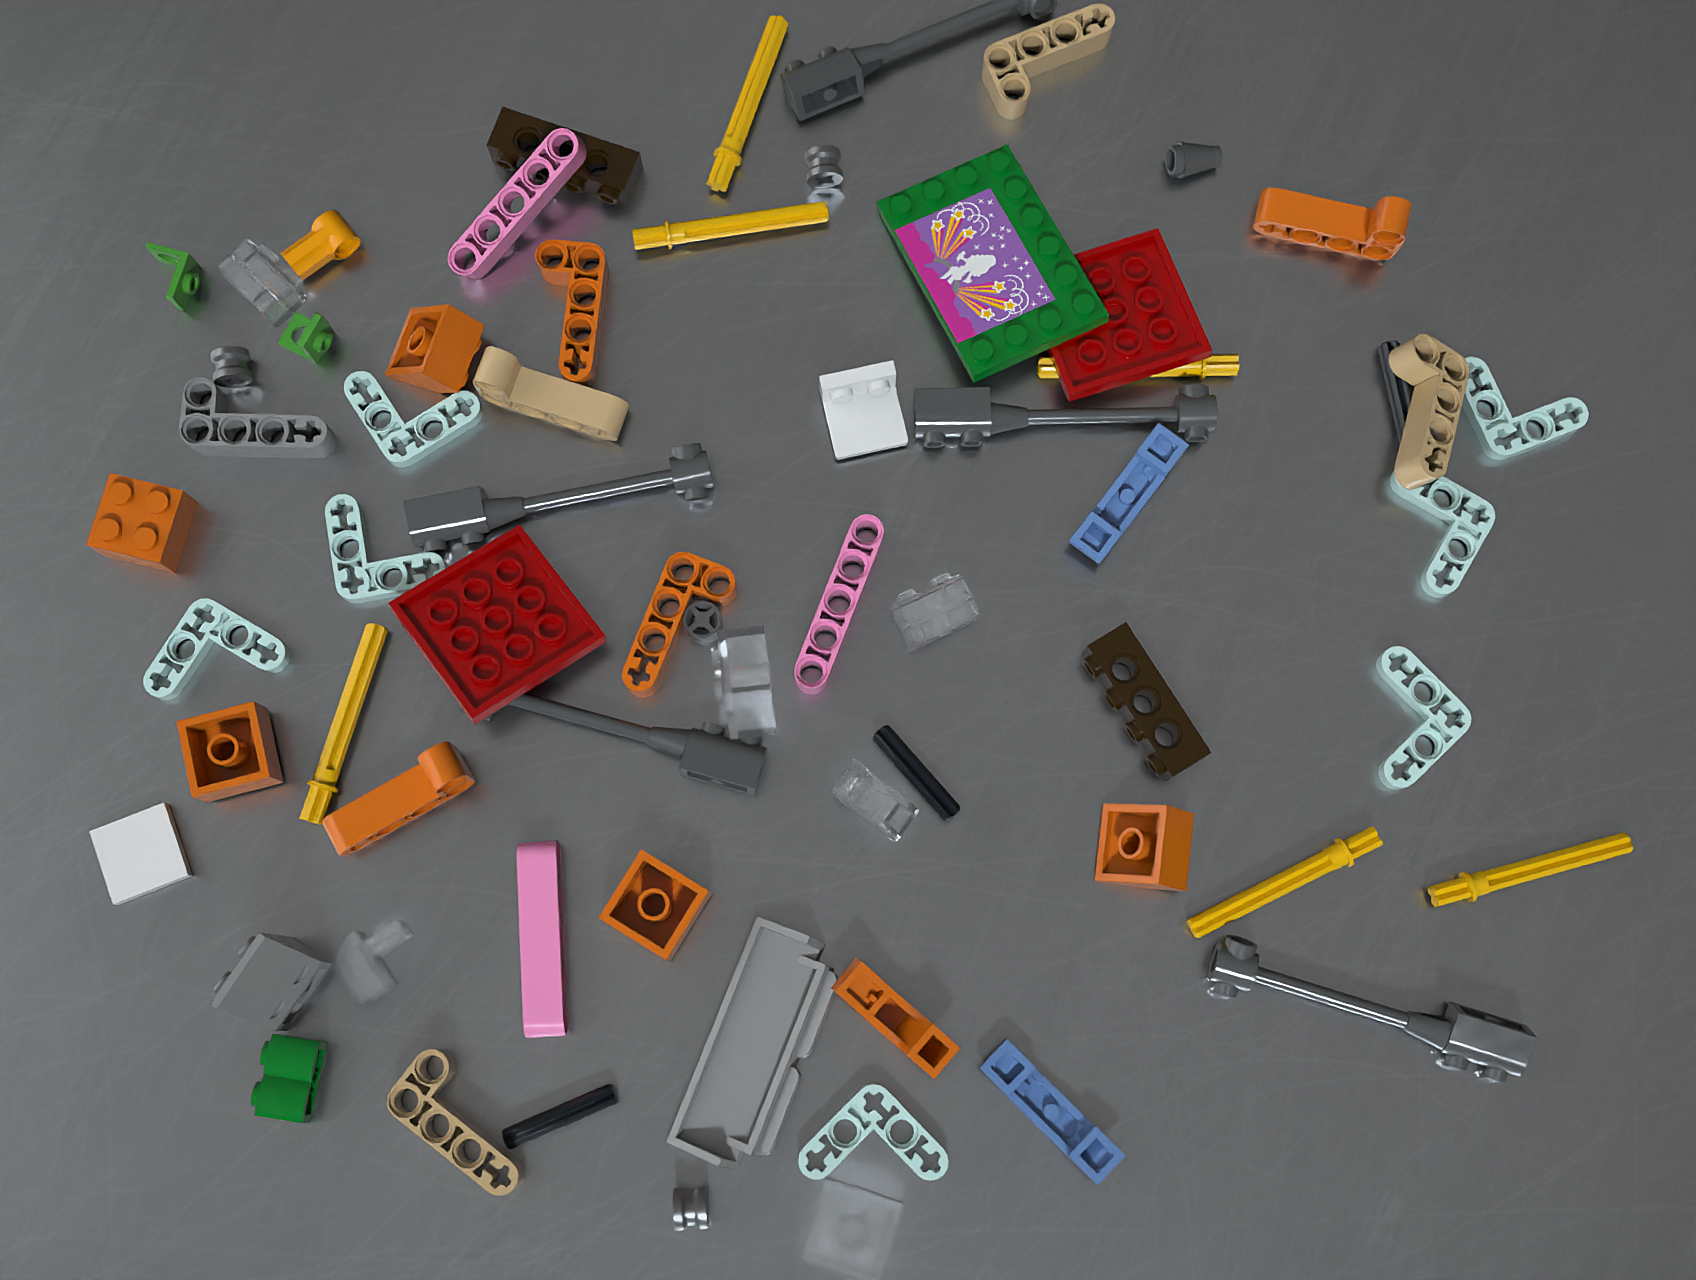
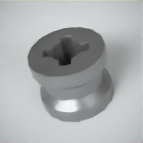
(823, 166)
(231, 366)
(699, 615)
(690, 1208)

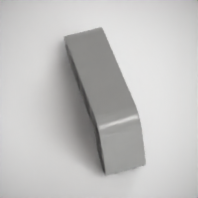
(259, 428)

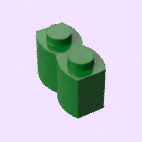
(289, 1078)

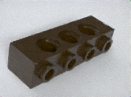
(518, 130)
(1123, 647)

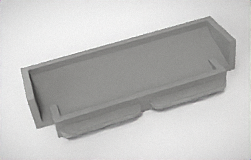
(754, 1048)

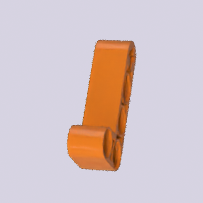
(1334, 224)
(578, 316)
(671, 625)
(400, 800)

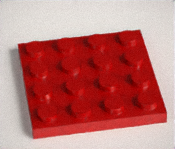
(1148, 324)
(497, 623)

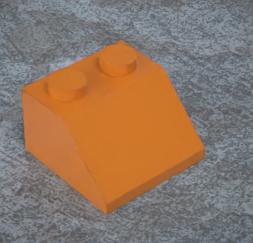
(435, 348)
(1145, 846)

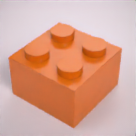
(142, 523)
(229, 752)
(655, 905)

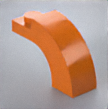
(895, 1018)

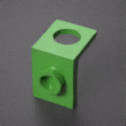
(186, 275)
(313, 341)

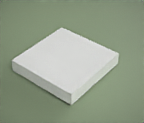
(140, 853)

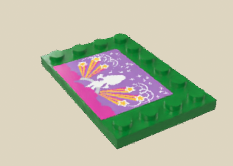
(991, 263)

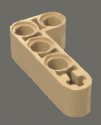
(1087, 30)
(546, 397)
(1434, 410)
(460, 1127)

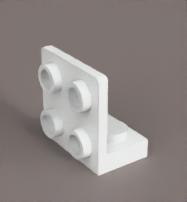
(863, 410)

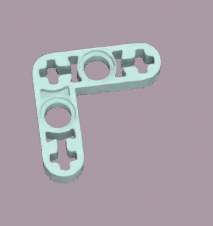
(1502, 423)
(398, 431)
(1459, 528)
(371, 572)
(217, 632)
(1433, 723)
(865, 1123)

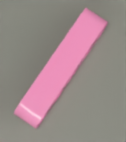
(535, 199)
(839, 586)
(542, 939)

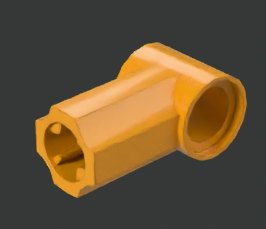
(328, 240)

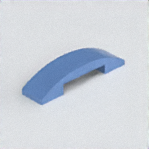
(1129, 493)
(1052, 1112)

